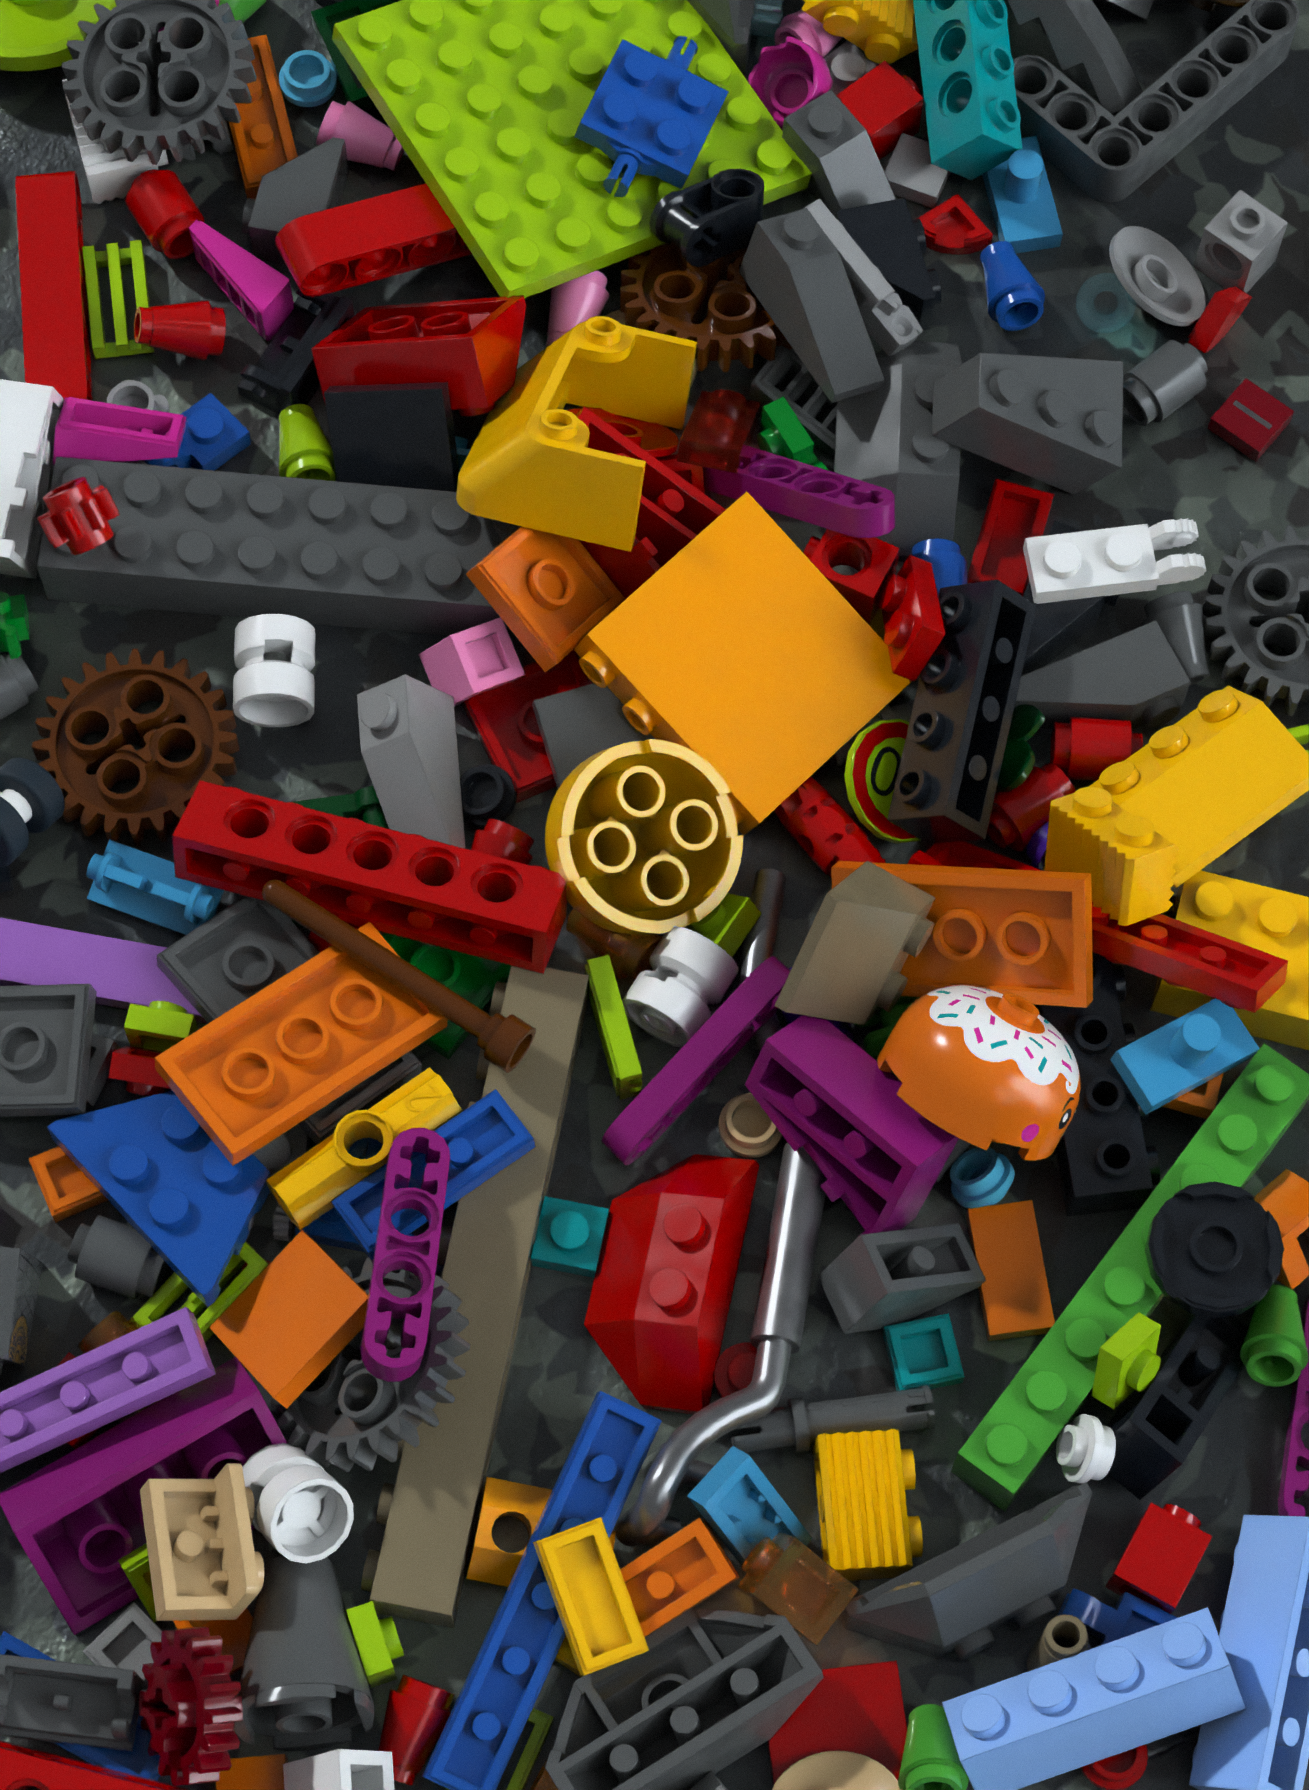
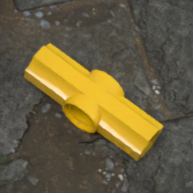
(328, 1170)

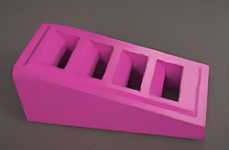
(249, 283)
(116, 432)

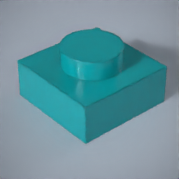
(569, 1237)

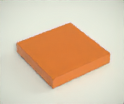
(545, 591)
(293, 1319)

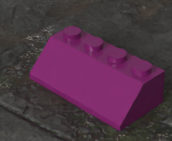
(88, 1506)

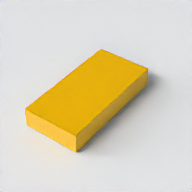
(591, 1596)

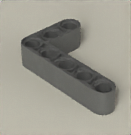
(1213, 72)

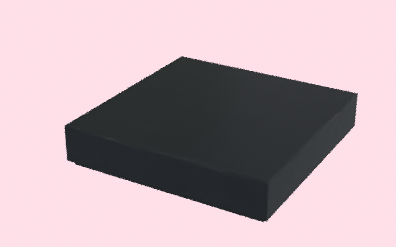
(393, 435)

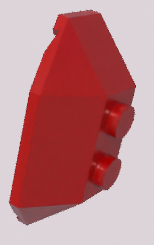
(671, 1278)

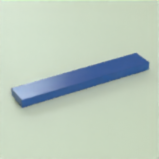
(527, 1624)

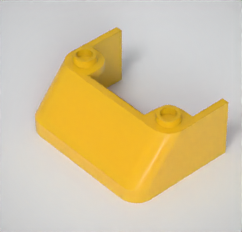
(534, 455)

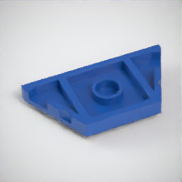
(169, 1183)

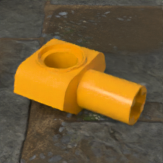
(497, 1500)

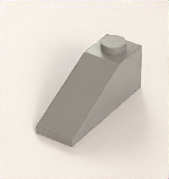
(413, 758)

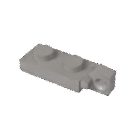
(881, 309)

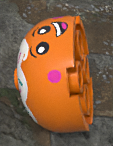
(985, 1068)

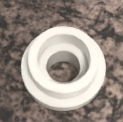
(1085, 1449)

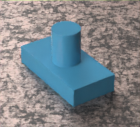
(1023, 200)
(1184, 1054)
(743, 1505)

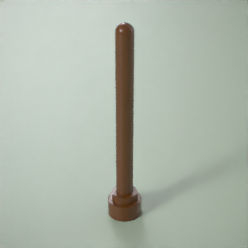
(500, 1037)

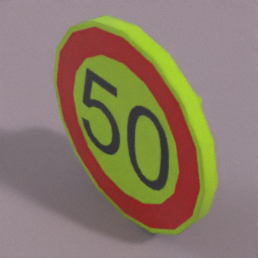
(872, 776)

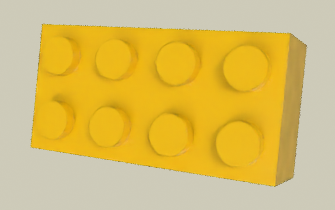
(1259, 919)

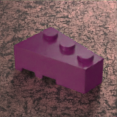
(850, 1122)

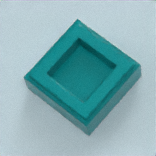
(923, 1353)

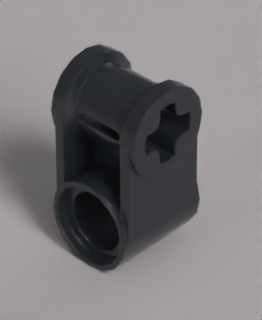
(711, 216)

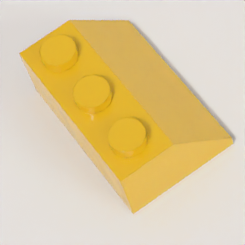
(1211, 777)

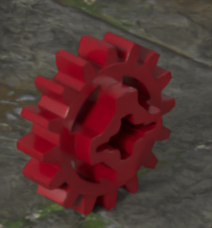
(190, 1706)

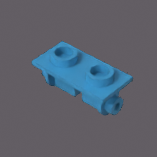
(149, 890)

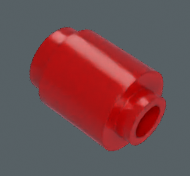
(164, 211)
(1091, 745)
(1026, 808)

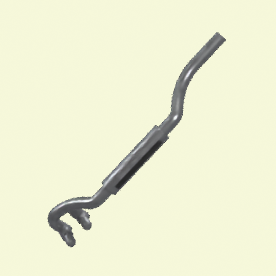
(780, 1299)

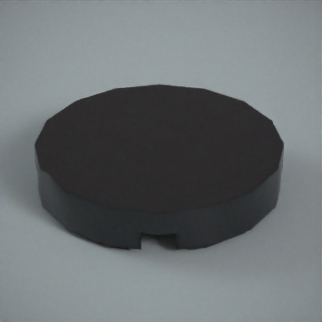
(1214, 1250)

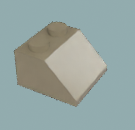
(858, 948)

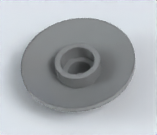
(1157, 276)

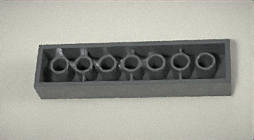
(277, 548)

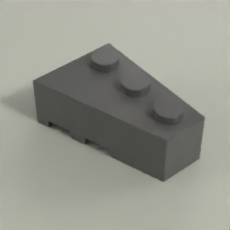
(1035, 415)

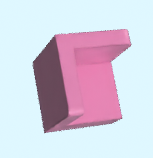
(472, 661)

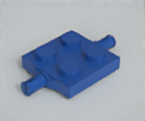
(651, 115)

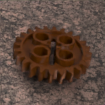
(672, 298)
(108, 705)

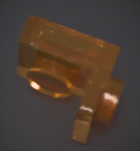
(796, 1585)

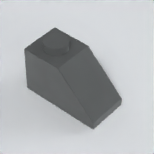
(837, 154)
(294, 190)
(899, 1276)

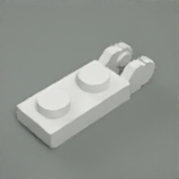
(1110, 561)

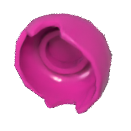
(789, 77)

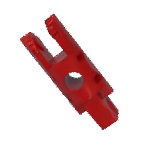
(824, 828)

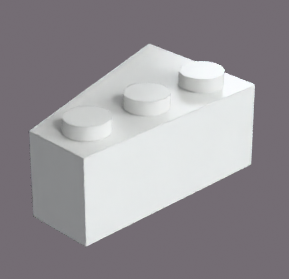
(26, 470)

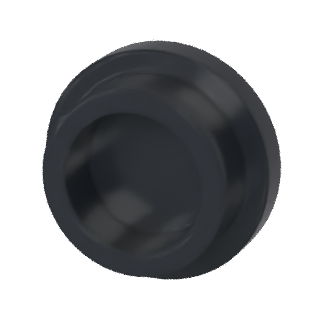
(487, 794)

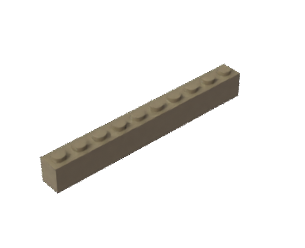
(488, 1266)

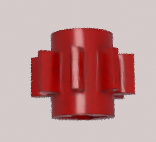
(78, 516)

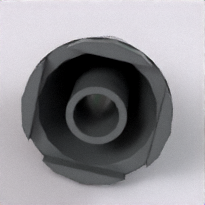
(302, 1662)

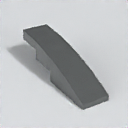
(1082, 35)

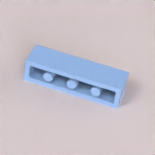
(1268, 1652)
(1094, 1704)

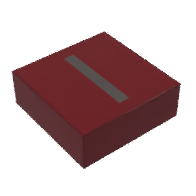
(1250, 419)

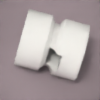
(274, 670)
(684, 980)
(297, 1503)

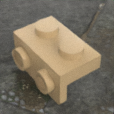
(201, 1546)

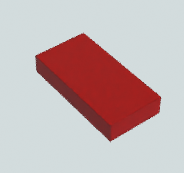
(1010, 517)

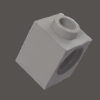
(1240, 243)

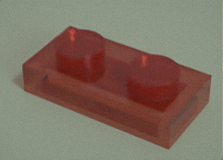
(719, 430)

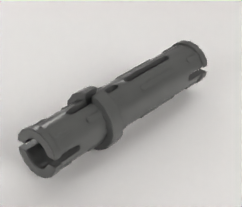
(801, 1423)

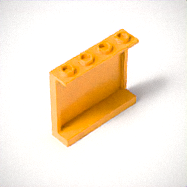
(743, 659)

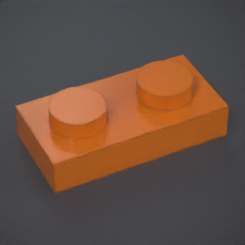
(677, 1575)

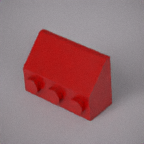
(454, 341)

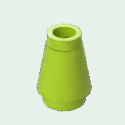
(303, 445)

